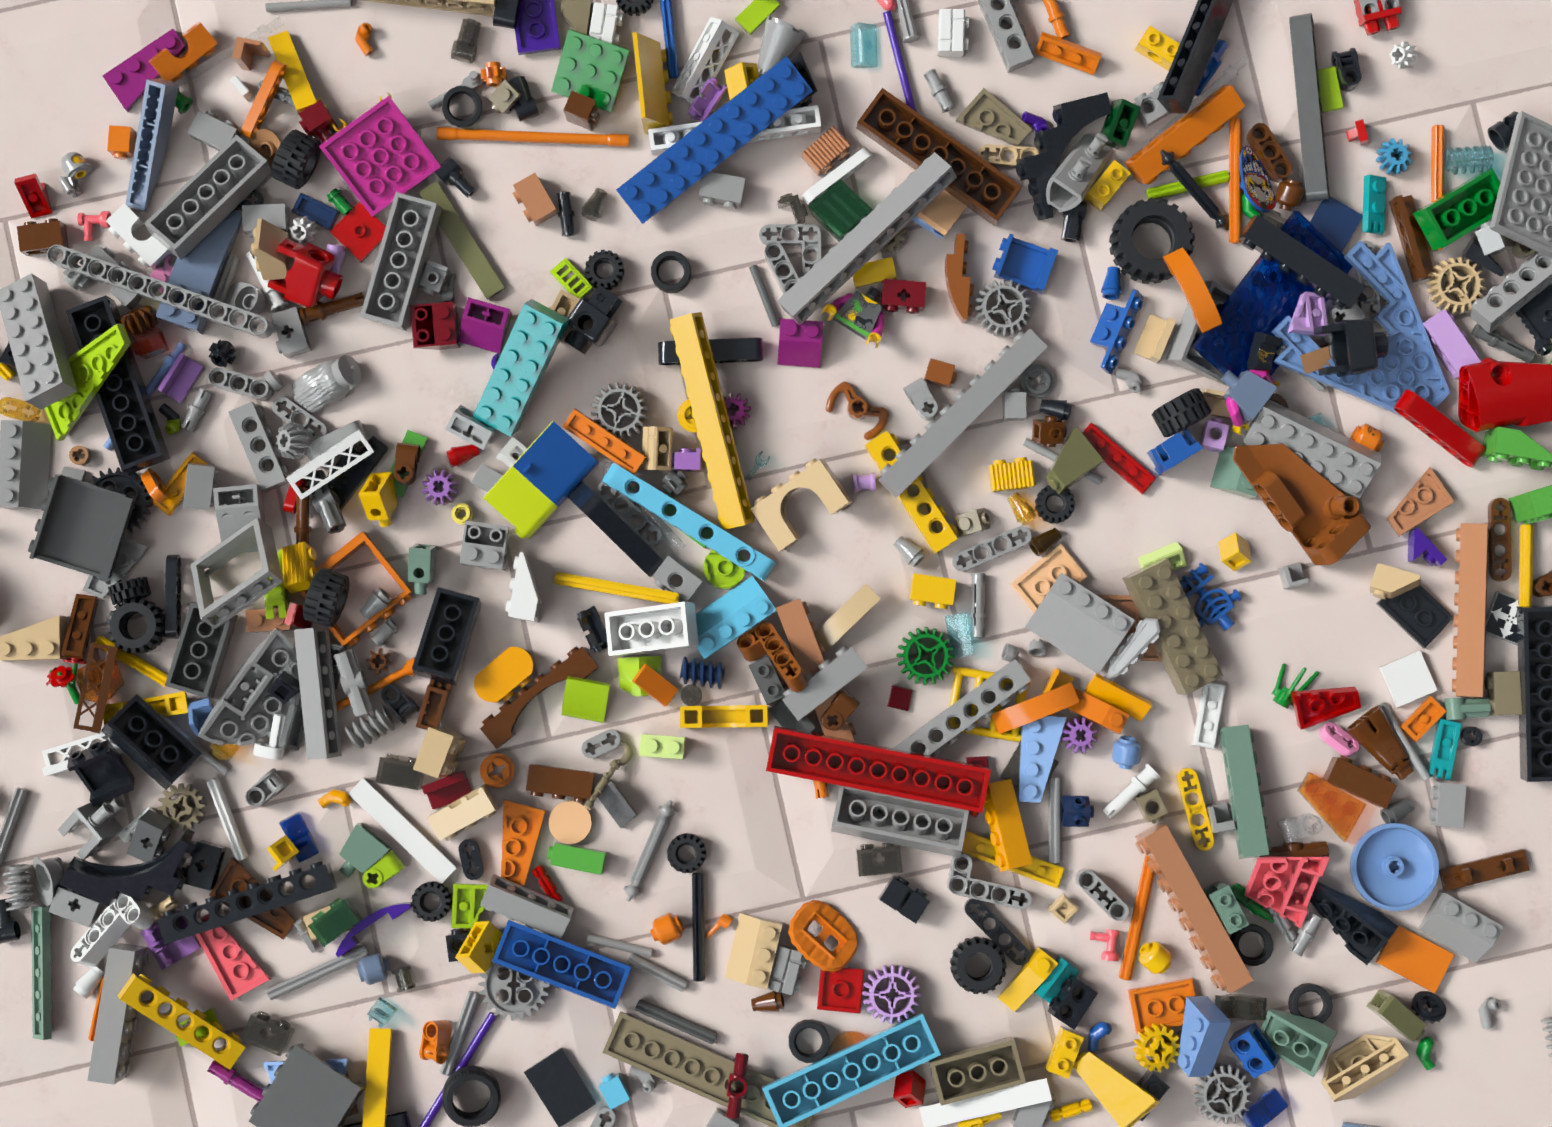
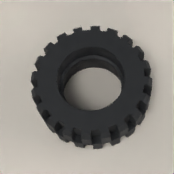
(1149, 212)

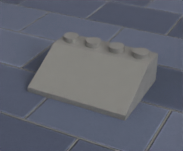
(1188, 332)
(1080, 623)

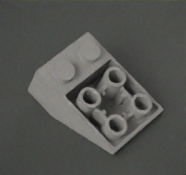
(236, 508)

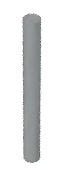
(302, 5)
(1052, 456)
(1406, 744)
(206, 755)

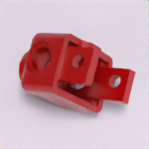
(309, 276)

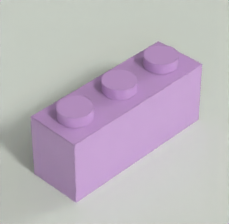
(1450, 342)

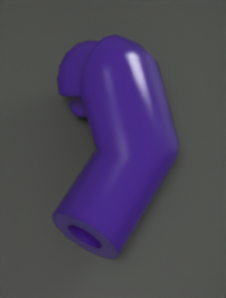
(1037, 122)

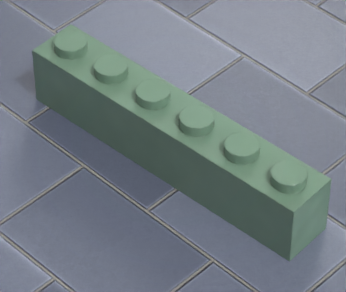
(1244, 791)

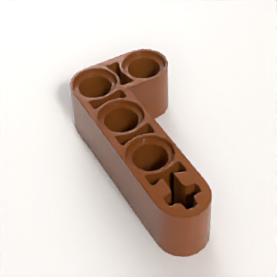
(766, 640)

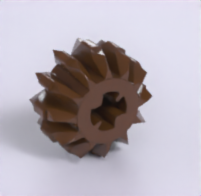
(139, 320)

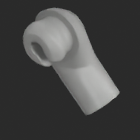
(1131, 378)
(1486, 1010)
(647, 1079)

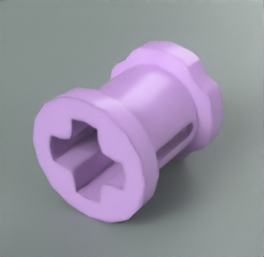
(864, 482)

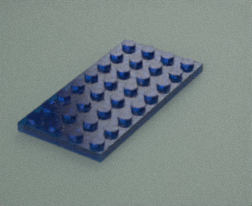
(1263, 301)

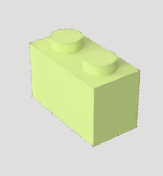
(662, 746)

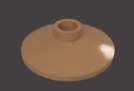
(265, 143)

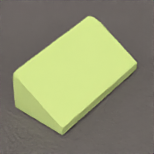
(1172, 551)

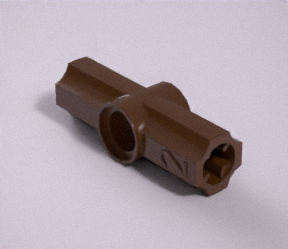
(1301, 849)

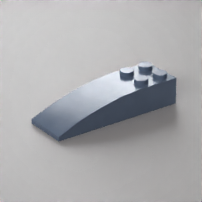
(201, 272)

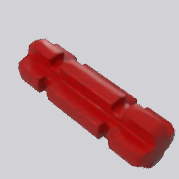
(546, 883)

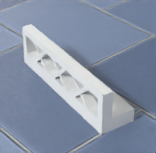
(701, 55)
(325, 457)
(61, 767)

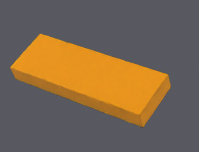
(176, 486)
(1118, 697)

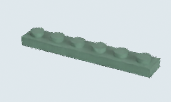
(41, 972)

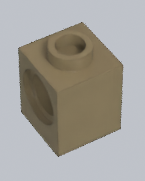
(1142, 802)

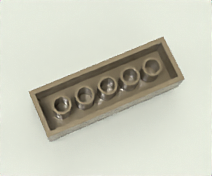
(1181, 639)

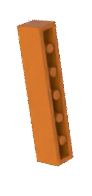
(1186, 133)

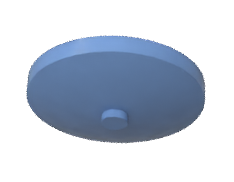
(1394, 866)

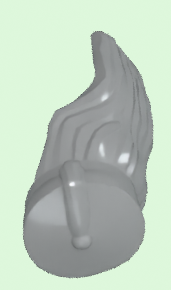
(326, 383)

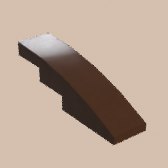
(434, 704)

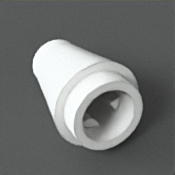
(89, 982)

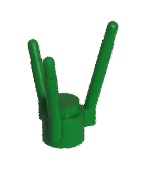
(1283, 696)

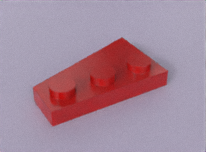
(1323, 704)

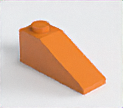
(1099, 712)

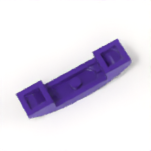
(351, 940)

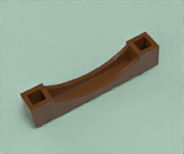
(500, 728)

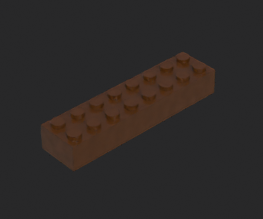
(916, 138)

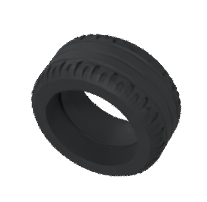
(477, 1118)

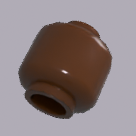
(1290, 194)

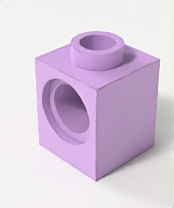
(1212, 444)

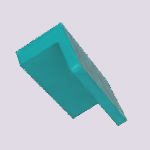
(1052, 984)

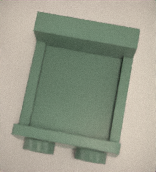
(1226, 906)

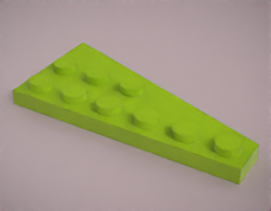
(90, 370)

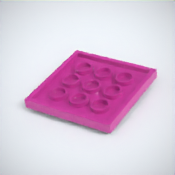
(380, 155)

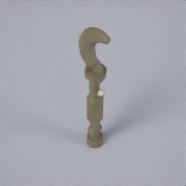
(615, 765)

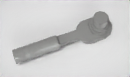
(472, 81)

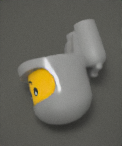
(75, 170)

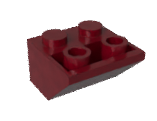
(435, 326)

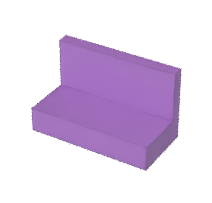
(181, 378)

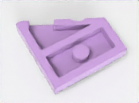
(1308, 315)

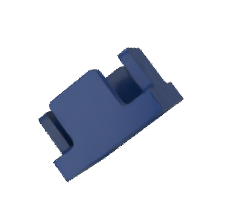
(1173, 451)

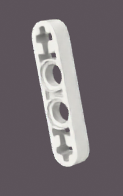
(841, 172)

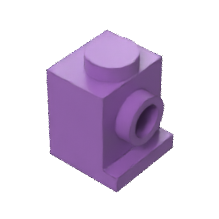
(687, 460)

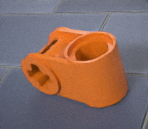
(435, 1040)

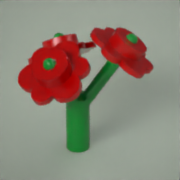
(66, 677)

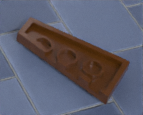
(235, 876)

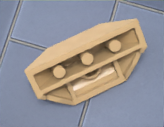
(1362, 1066)

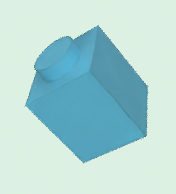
(614, 1090)

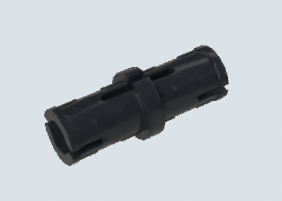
(566, 214)

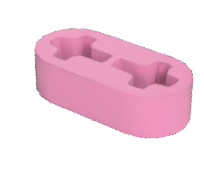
(1339, 739)

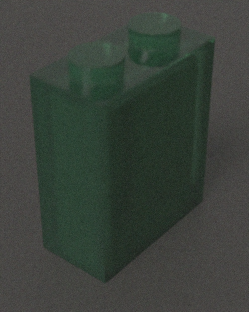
(839, 209)

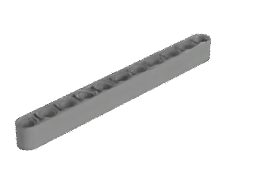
(150, 288)

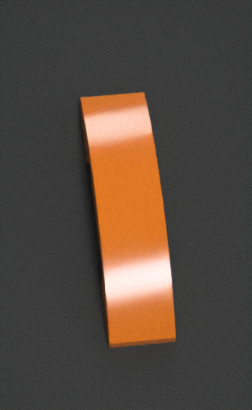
(1194, 289)
(1035, 708)

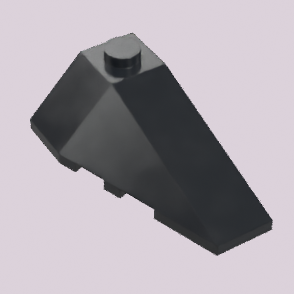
(1358, 924)

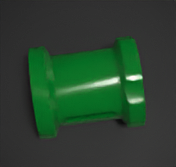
(182, 102)

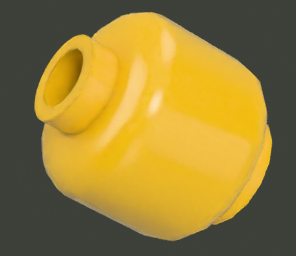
(1155, 957)

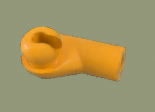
(337, 796)

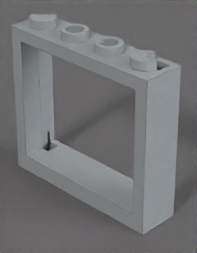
(247, 591)

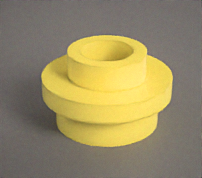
(455, 513)

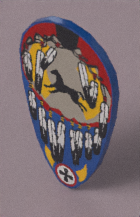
(1255, 181)

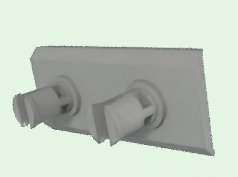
(1078, 172)

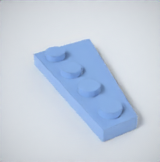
(1037, 754)

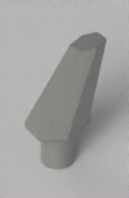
(304, 935)

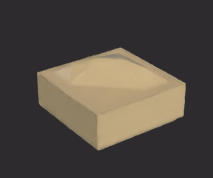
(1063, 908)

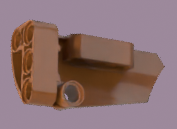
(1303, 501)

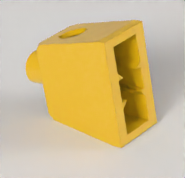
(379, 497)

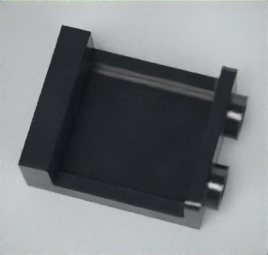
(102, 772)

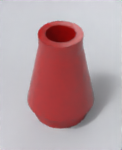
(461, 454)

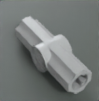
(353, 682)

